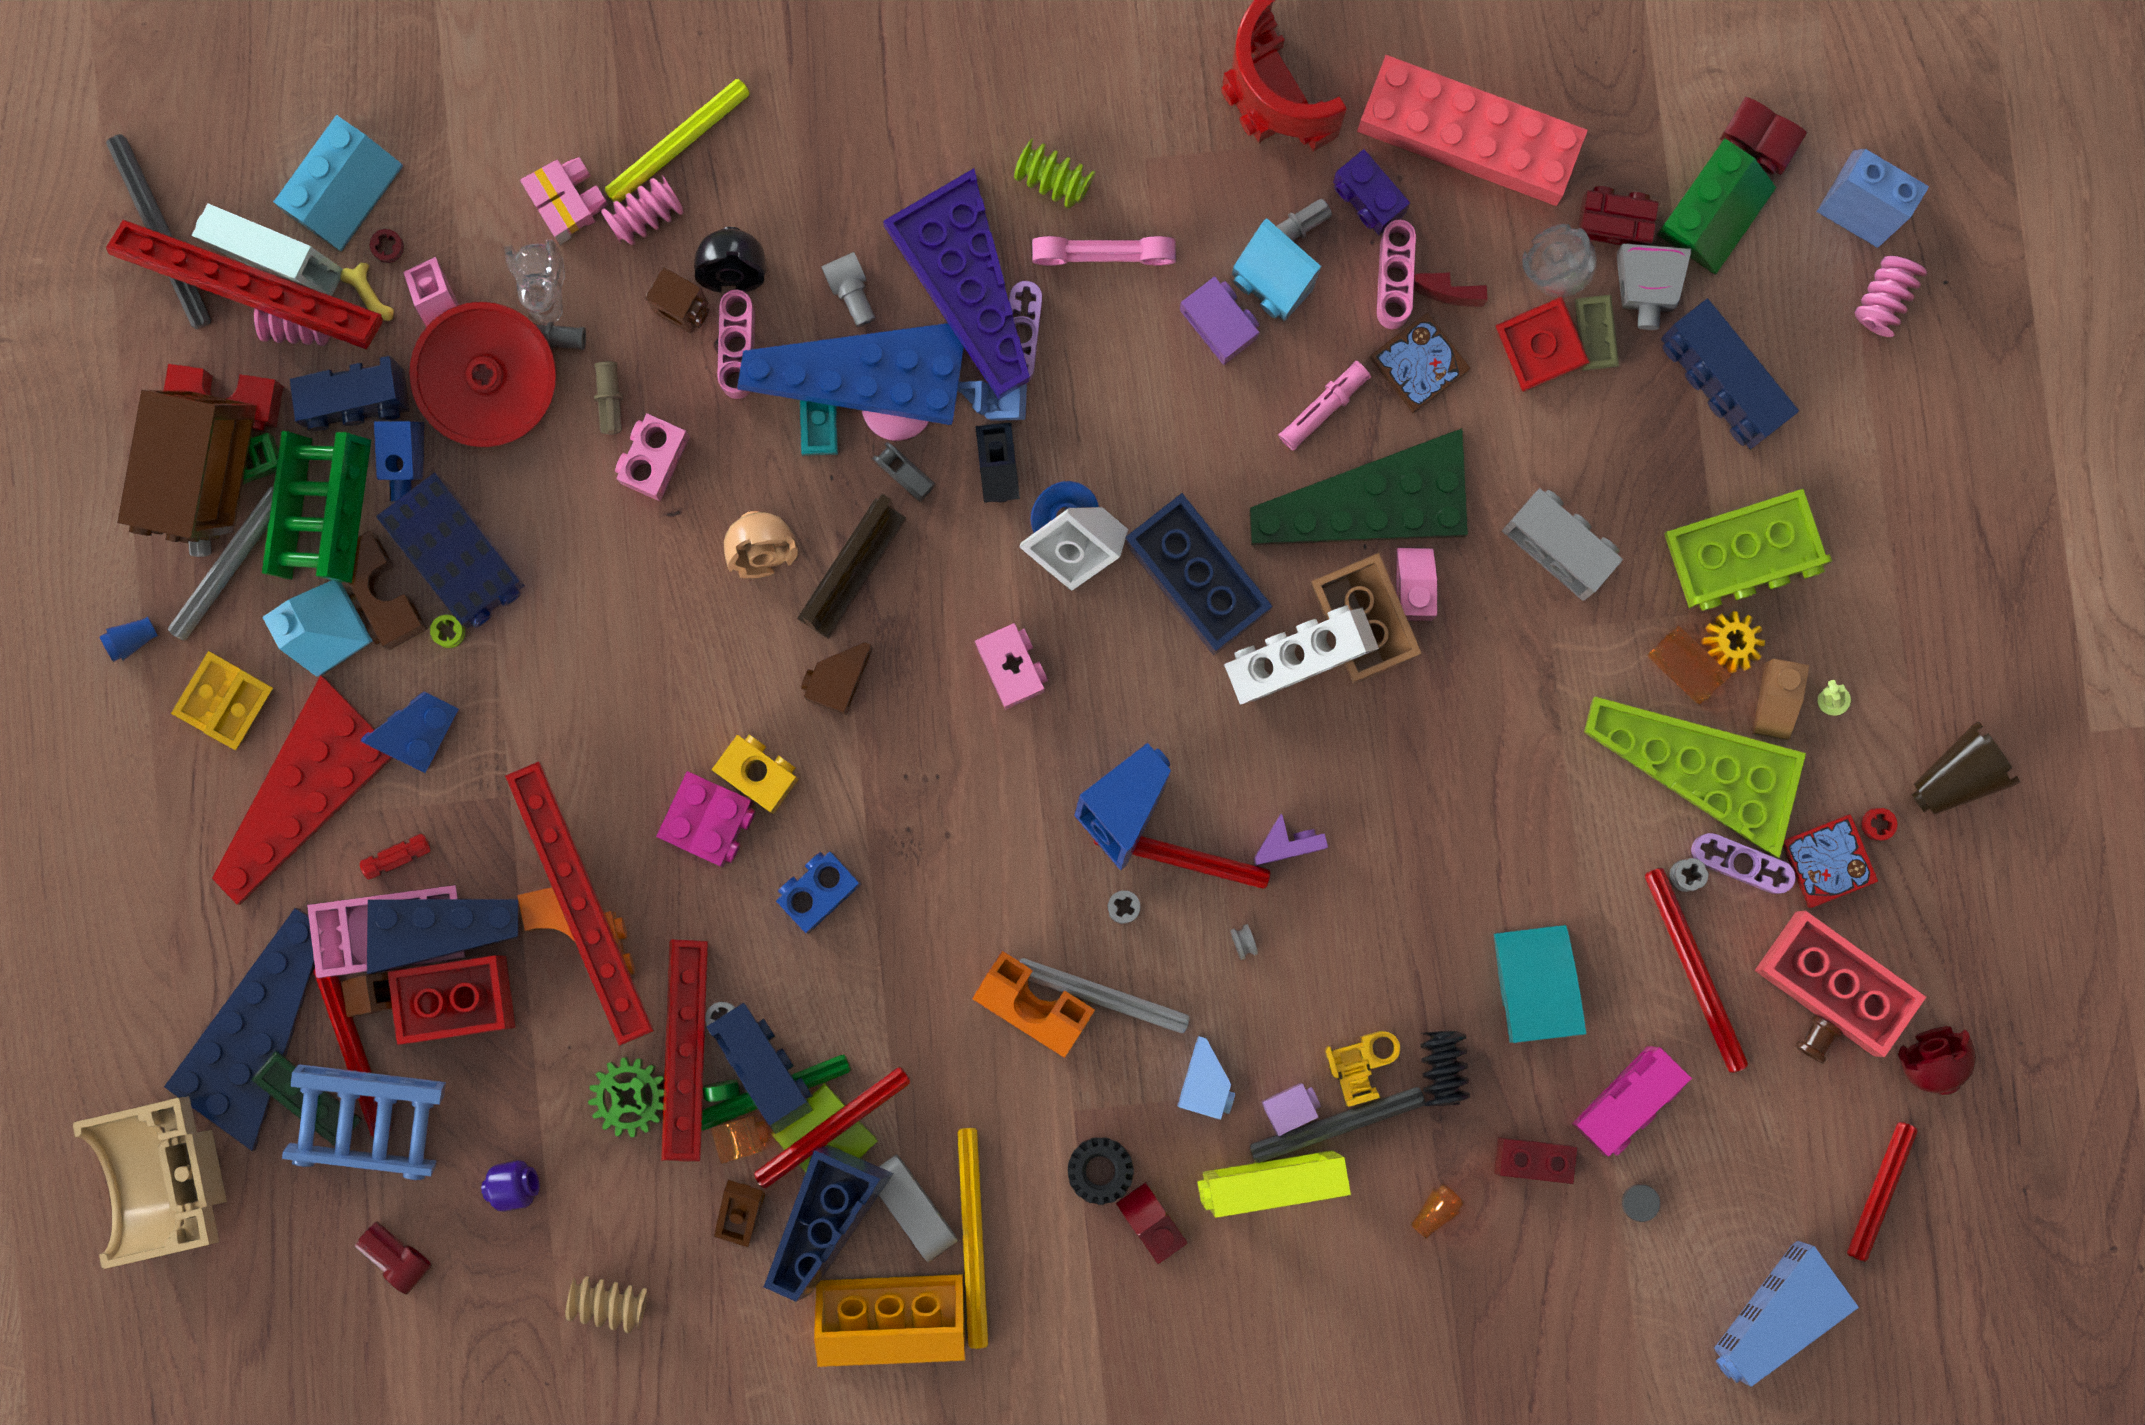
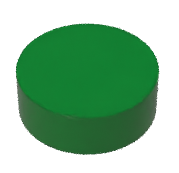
(721, 1090)

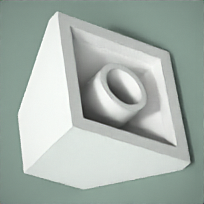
(1077, 544)

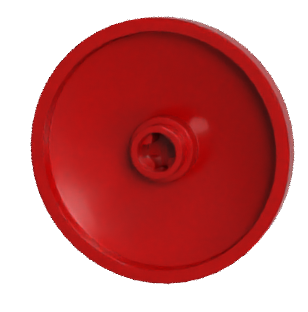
(482, 374)

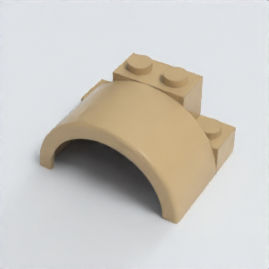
(157, 1178)

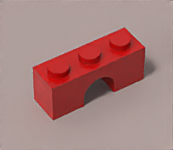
(254, 390)

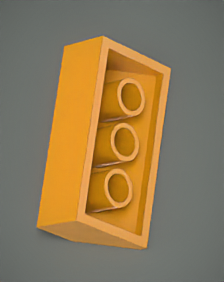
(889, 1320)

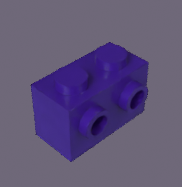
(1370, 192)

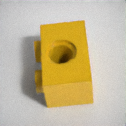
(734, 768)

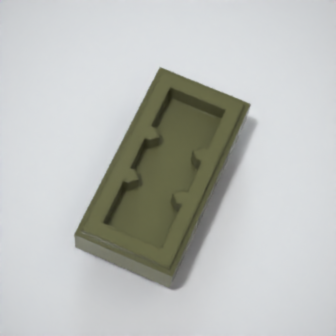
(1597, 331)

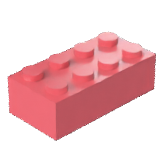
(1840, 983)

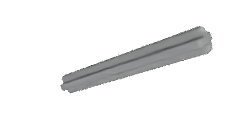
(223, 569)
(1107, 997)

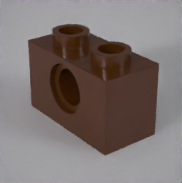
(678, 300)

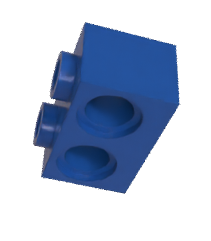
(824, 899)

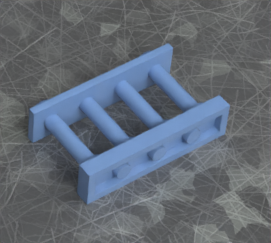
(350, 1086)

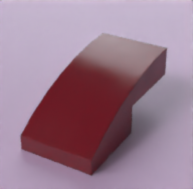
(1438, 287)

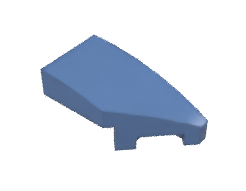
(987, 404)

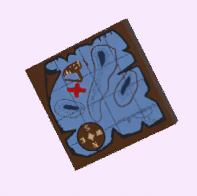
(1420, 362)

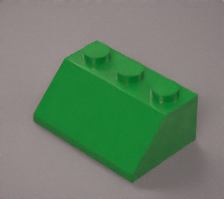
(1718, 206)

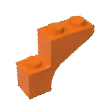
(542, 911)

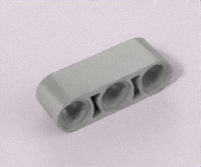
(915, 1211)

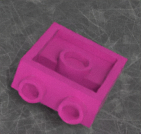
(706, 820)

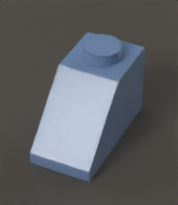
(1206, 1084)

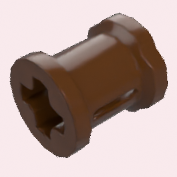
(1818, 1039)

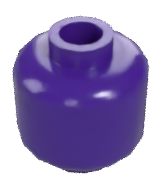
(510, 1186)

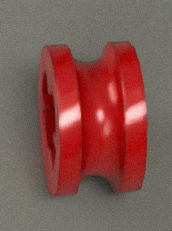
(1887, 816)

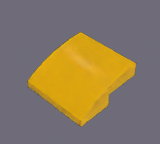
(221, 700)

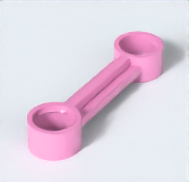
(1059, 251)

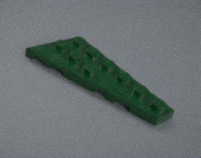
(1392, 498)

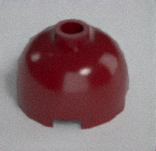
(1939, 1060)

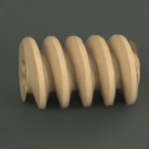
(606, 1305)

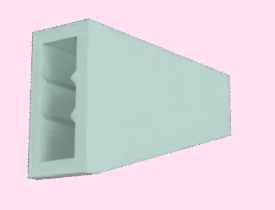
(266, 250)

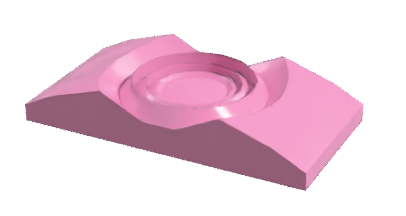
(341, 931)

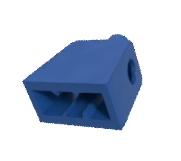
(398, 440)

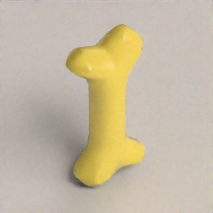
(358, 279)

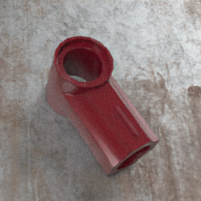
(400, 1264)

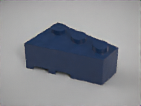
(350, 395)
(761, 1067)

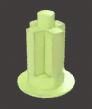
(1834, 699)

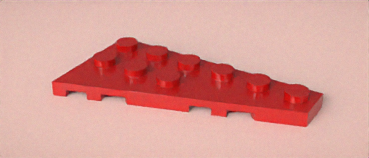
(307, 784)

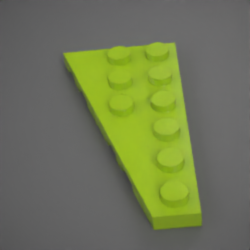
(1722, 773)

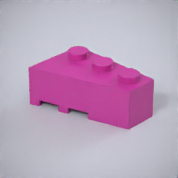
(1631, 1100)

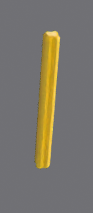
(972, 1238)

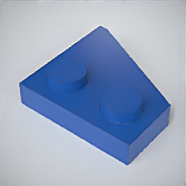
(414, 732)

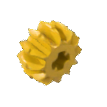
(1746, 641)

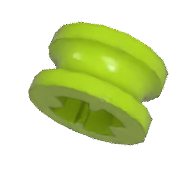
(436, 634)

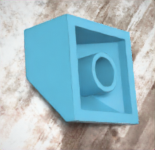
(318, 628)

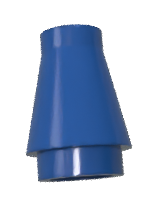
(127, 638)

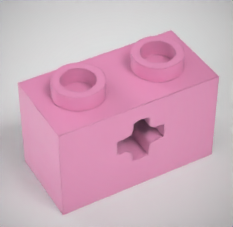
(994, 652)

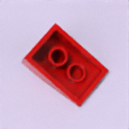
(451, 999)

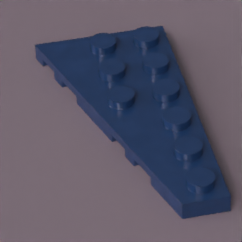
(246, 1033)

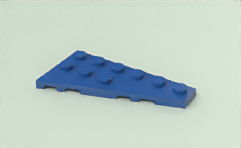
(886, 372)

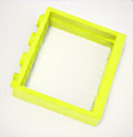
(1274, 1183)

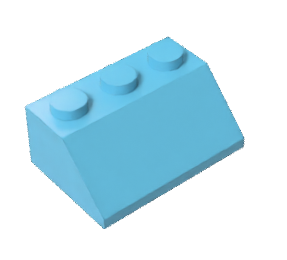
(338, 183)

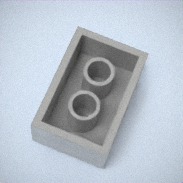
(1563, 543)

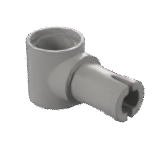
(847, 281)

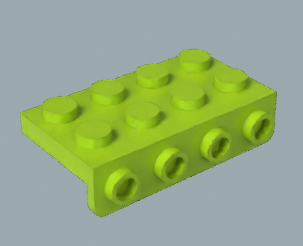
(1747, 550)

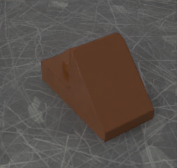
(739, 1213)

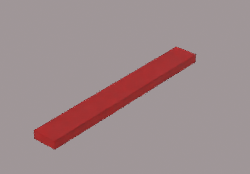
(245, 284)
(579, 903)

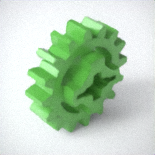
(618, 1109)

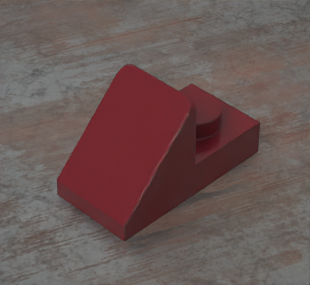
(1151, 1223)

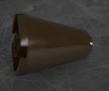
(1964, 773)

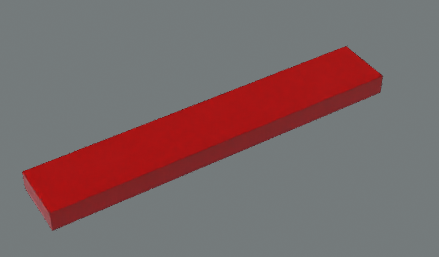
(684, 1051)

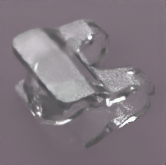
(538, 274)

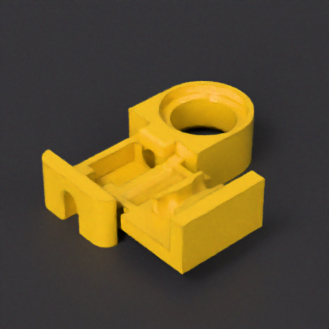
(1354, 1067)

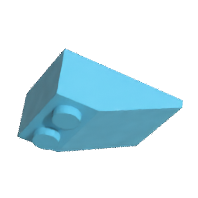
(1275, 271)

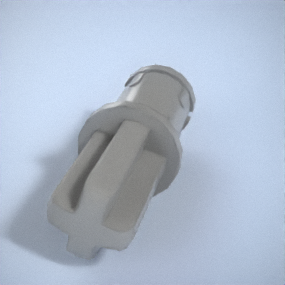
(1305, 220)

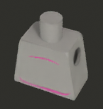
(1651, 280)

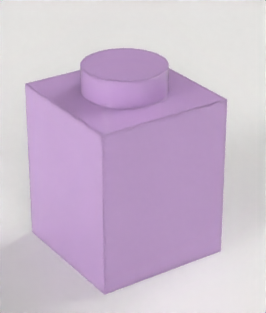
(1291, 1108)

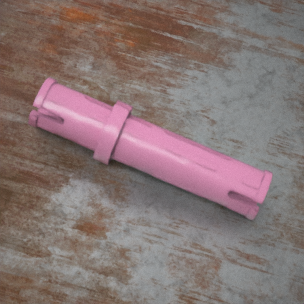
(1335, 395)

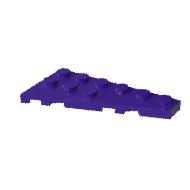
(957, 263)

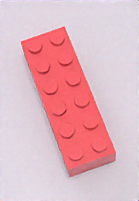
(1472, 130)

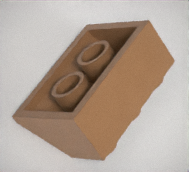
(1370, 588)

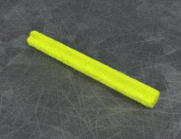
(677, 141)

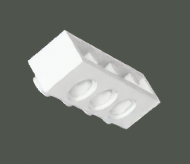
(1353, 640)

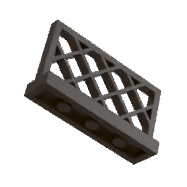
(852, 567)

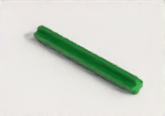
(744, 1104)

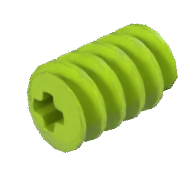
(1052, 175)

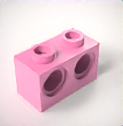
(662, 459)

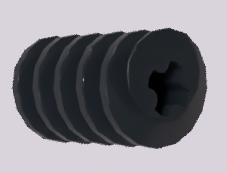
(1445, 1068)

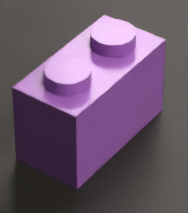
(1220, 320)

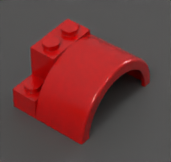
(1268, 92)

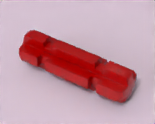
(395, 856)

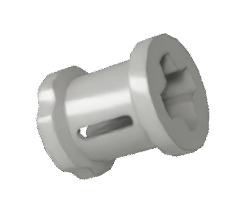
(1698, 870)
(1112, 909)

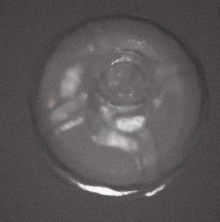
(1560, 261)

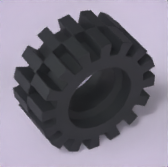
(1100, 1193)

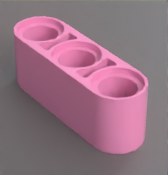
(1398, 257)
(729, 328)

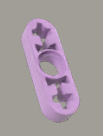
(1034, 308)
(1764, 883)

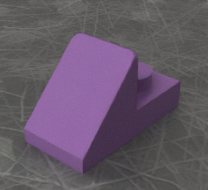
(1277, 845)

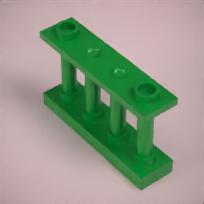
(341, 513)

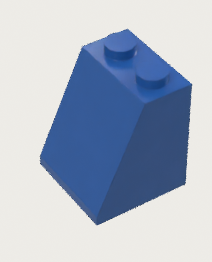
(1123, 802)

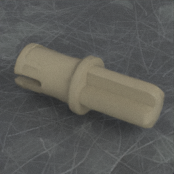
(608, 397)

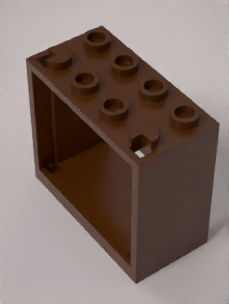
(186, 465)

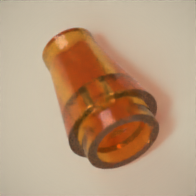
(1437, 1210)

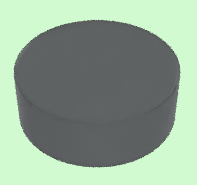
(1640, 1202)

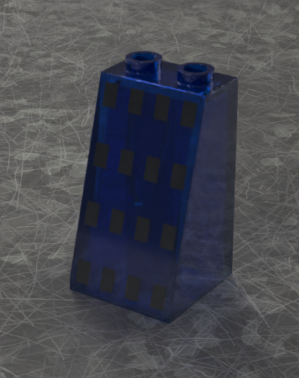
(451, 551)

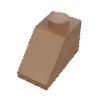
(1780, 698)

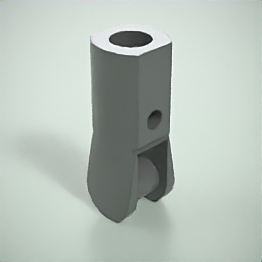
(908, 475)

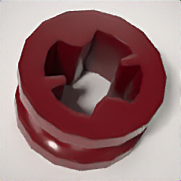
(375, 243)

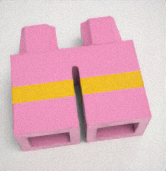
(559, 201)

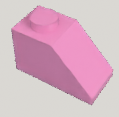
(430, 290)
(1417, 583)

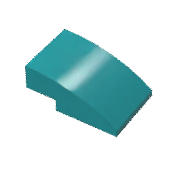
(1539, 984)

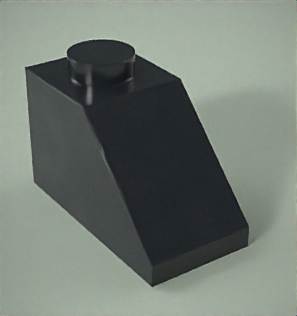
(997, 462)

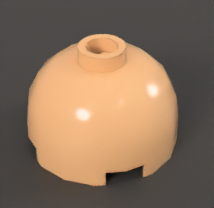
(758, 543)

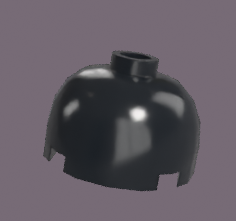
(730, 259)

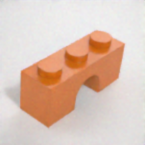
(1008, 996)

